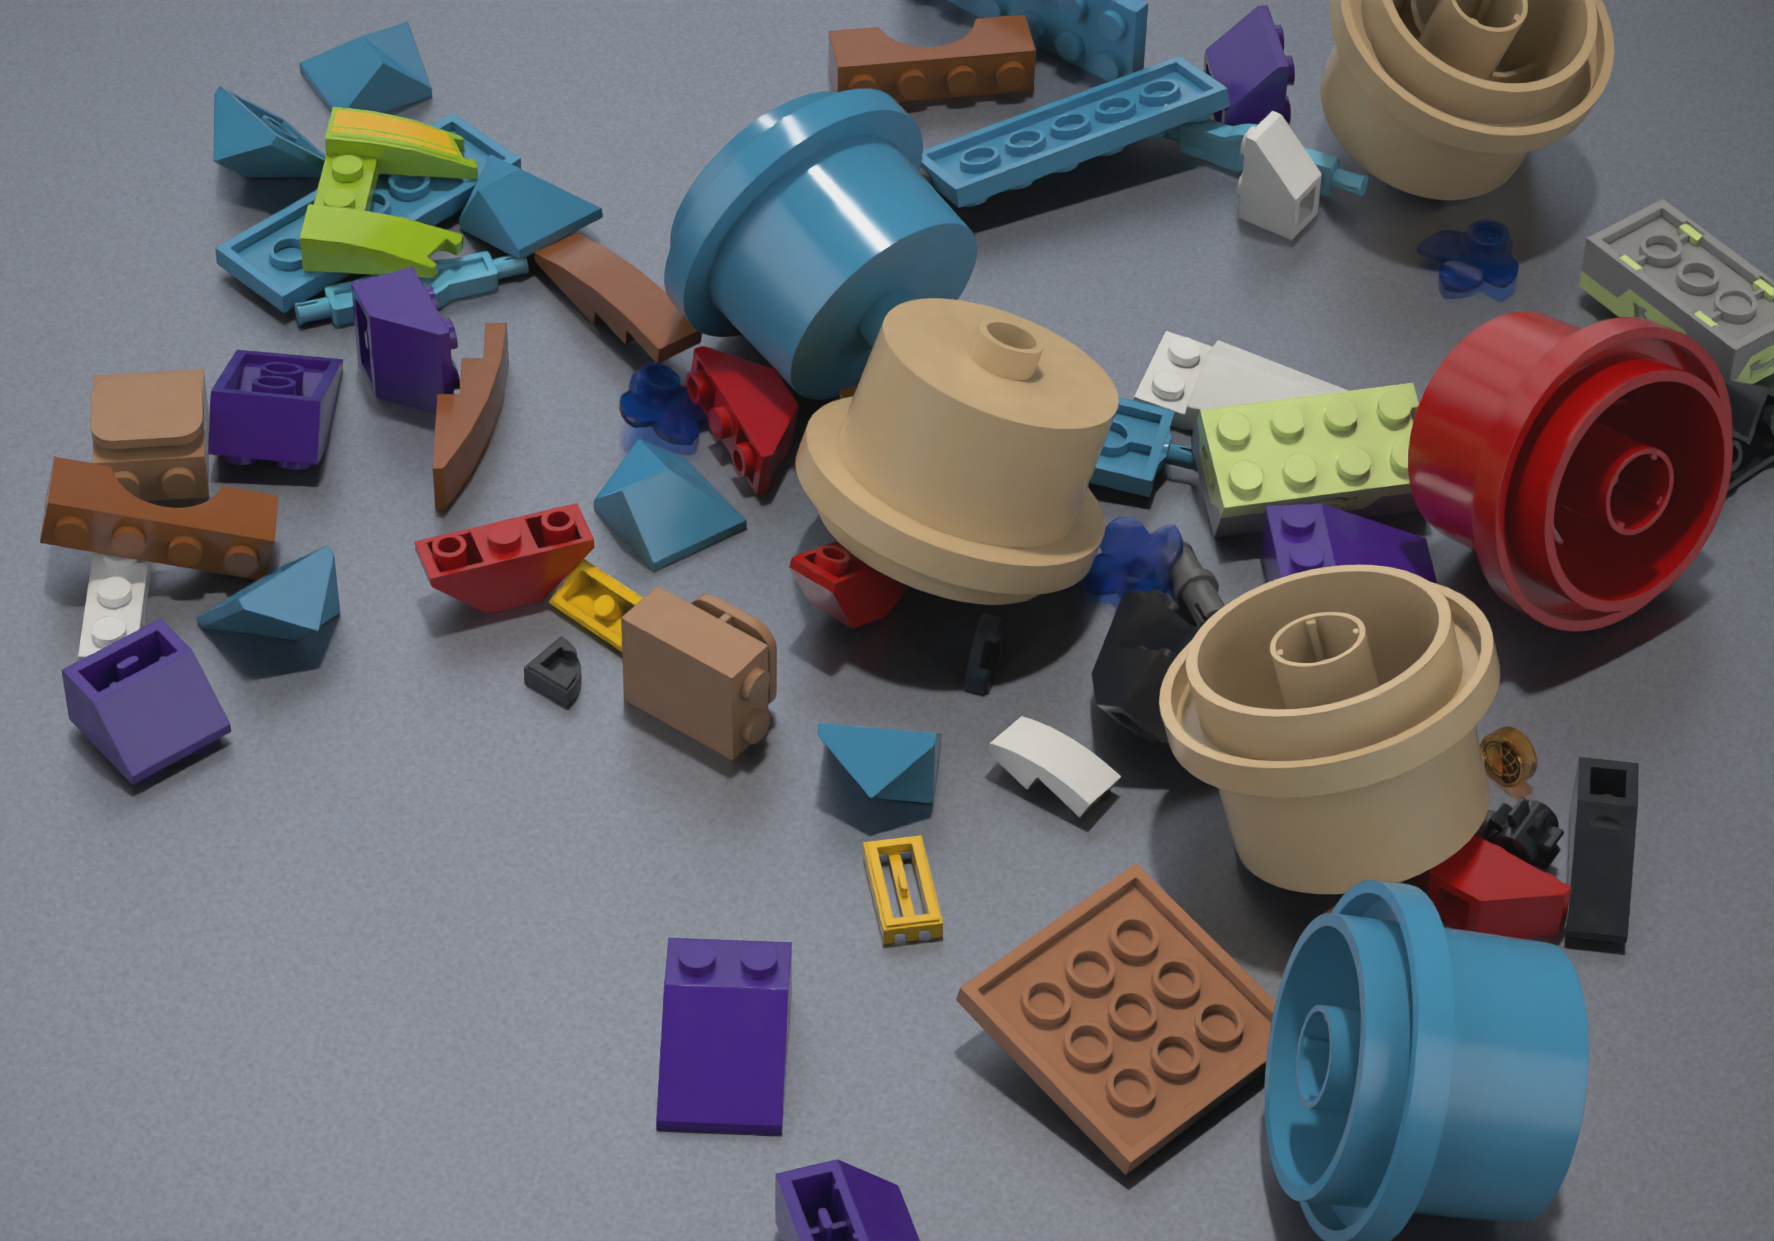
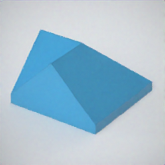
(370, 72)
(259, 141)
(522, 210)
(665, 506)
(284, 602)
(887, 761)

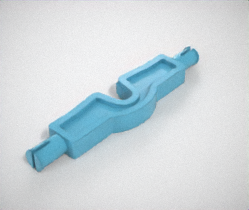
(1222, 145)
(455, 279)

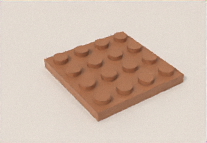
(1126, 1017)

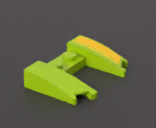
(339, 227)

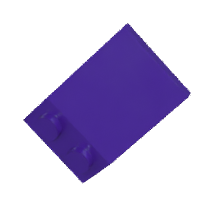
(273, 408)
(1323, 536)
(724, 1035)

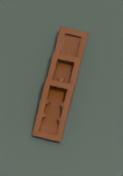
(618, 294)
(469, 418)

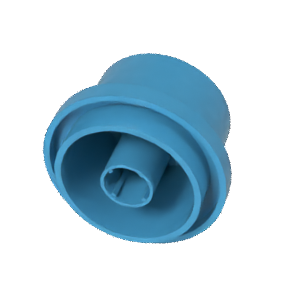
(814, 236)
(1421, 1069)

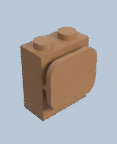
(153, 432)
(700, 668)

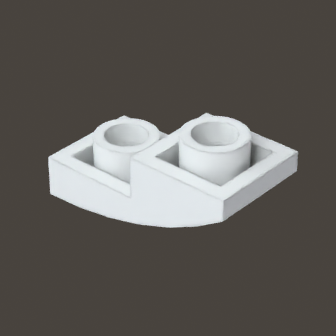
(1065, 766)

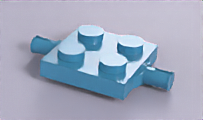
(1139, 448)

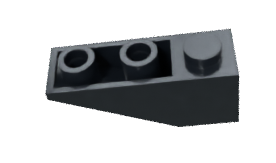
(1602, 849)

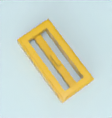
(908, 922)

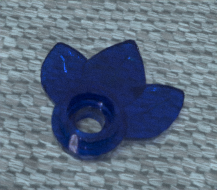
(1472, 256)
(661, 402)
(1133, 558)

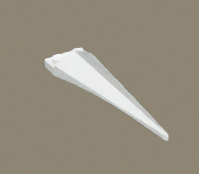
(1199, 377)

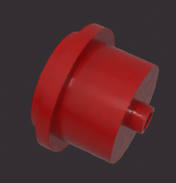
(1574, 461)

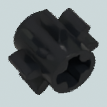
(1527, 832)

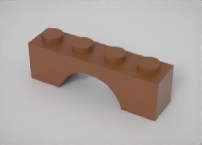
(988, 60)
(98, 515)

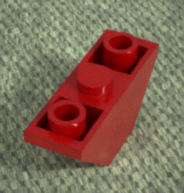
(745, 410)
(507, 560)
(845, 585)
(1495, 893)

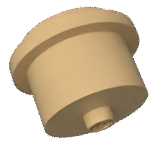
(1460, 89)
(965, 455)
(1339, 724)

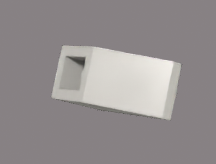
(1278, 179)

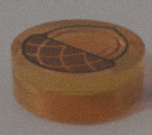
(1508, 756)

